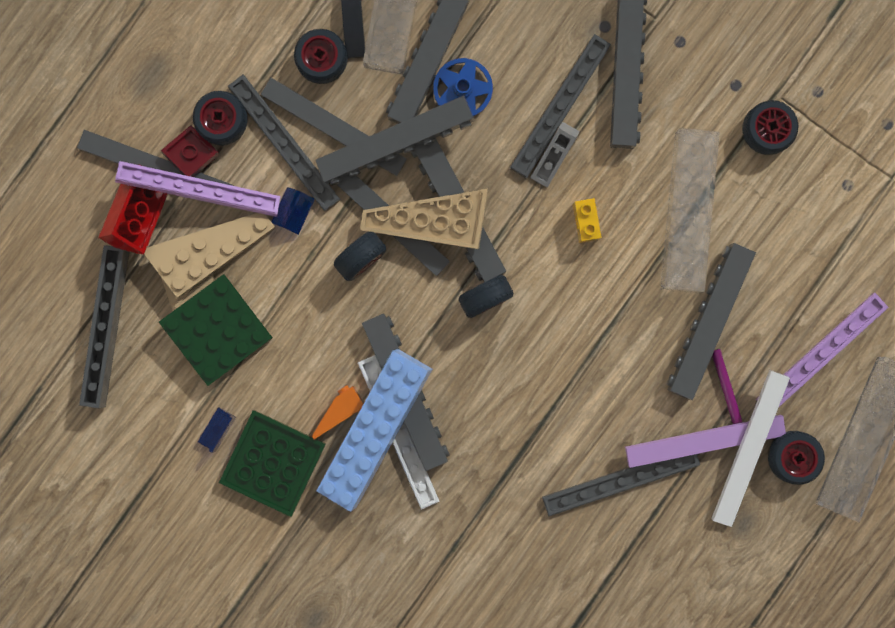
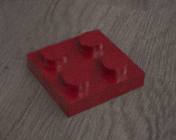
(189, 152)

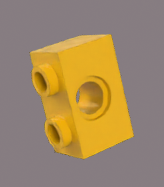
(586, 220)

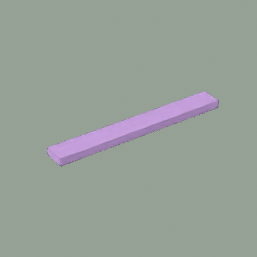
(197, 189)
(833, 343)
(695, 443)

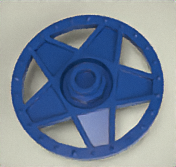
(463, 84)

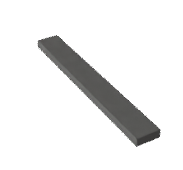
(560, 106)
(322, 120)
(284, 142)
(118, 152)
(368, 199)
(615, 483)

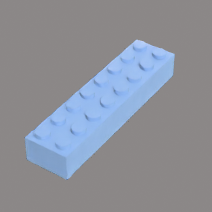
(374, 429)

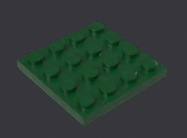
(215, 329)
(272, 463)

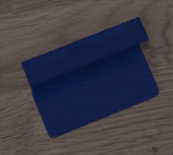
(293, 210)
(216, 429)

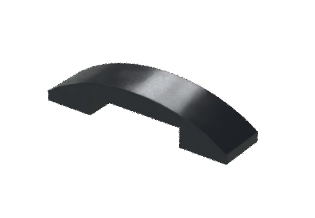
(353, 28)

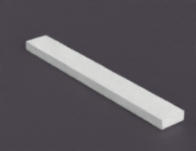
(404, 446)
(750, 448)

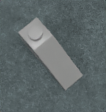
(555, 154)

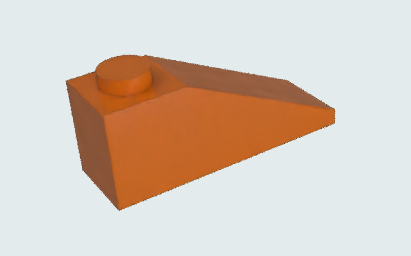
(342, 407)

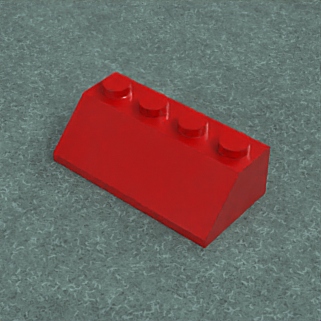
(132, 218)

